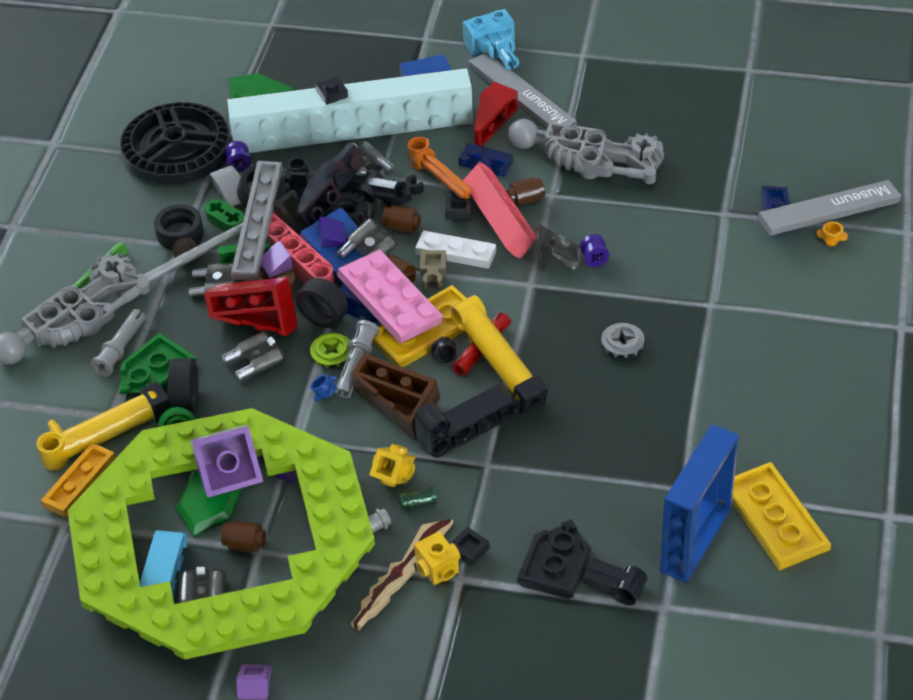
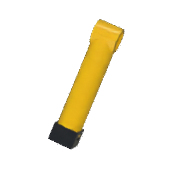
(526, 388)
(59, 445)

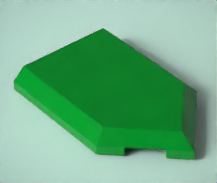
(255, 85)
(149, 364)
(201, 511)

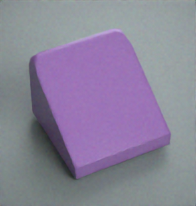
(276, 260)
(253, 681)

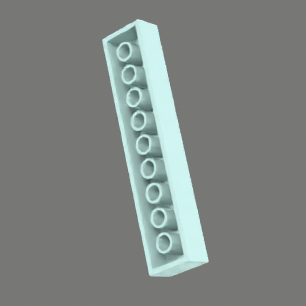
(369, 111)

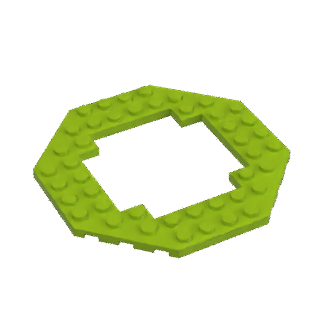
(233, 619)

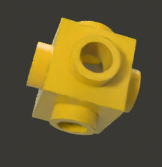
(393, 465)
(436, 558)

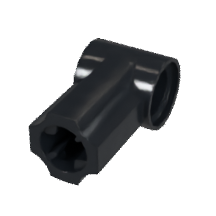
(623, 583)

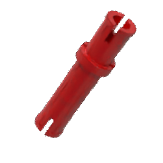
(472, 353)

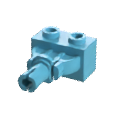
(492, 35)

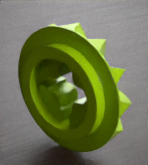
(330, 342)

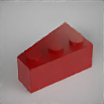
(254, 303)

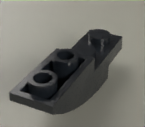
(325, 185)

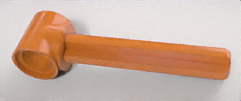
(423, 157)

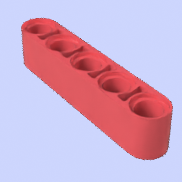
(500, 210)
(305, 260)

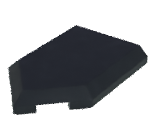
(555, 561)

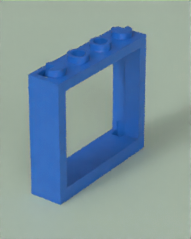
(690, 527)

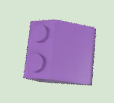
(226, 460)

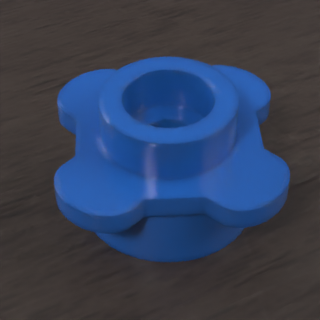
(323, 387)

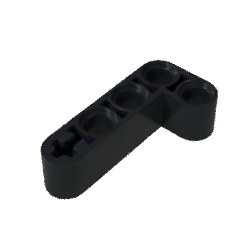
(449, 430)

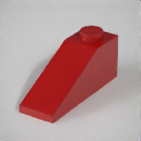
(495, 108)

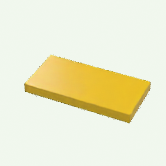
(420, 345)
(777, 517)

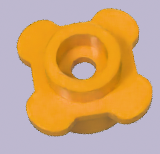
(832, 233)

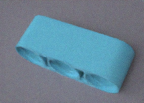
(164, 558)

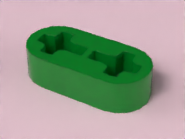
(227, 218)

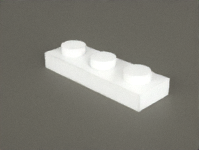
(458, 249)

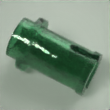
(417, 498)

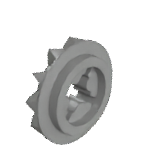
(631, 334)

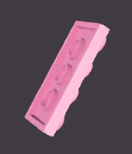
(390, 296)

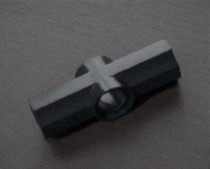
(375, 186)

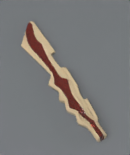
(396, 577)

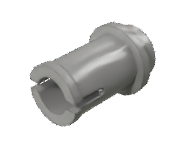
(379, 520)

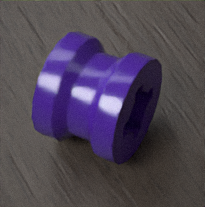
(238, 155)
(594, 250)

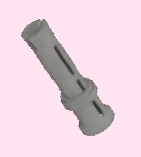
(358, 346)
(113, 350)

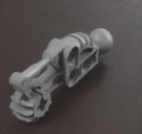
(590, 151)
(107, 276)

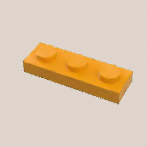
(77, 479)

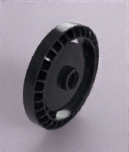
(175, 143)

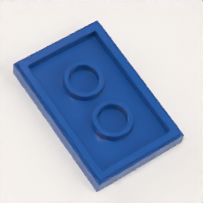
(312, 237)

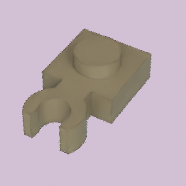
(433, 266)

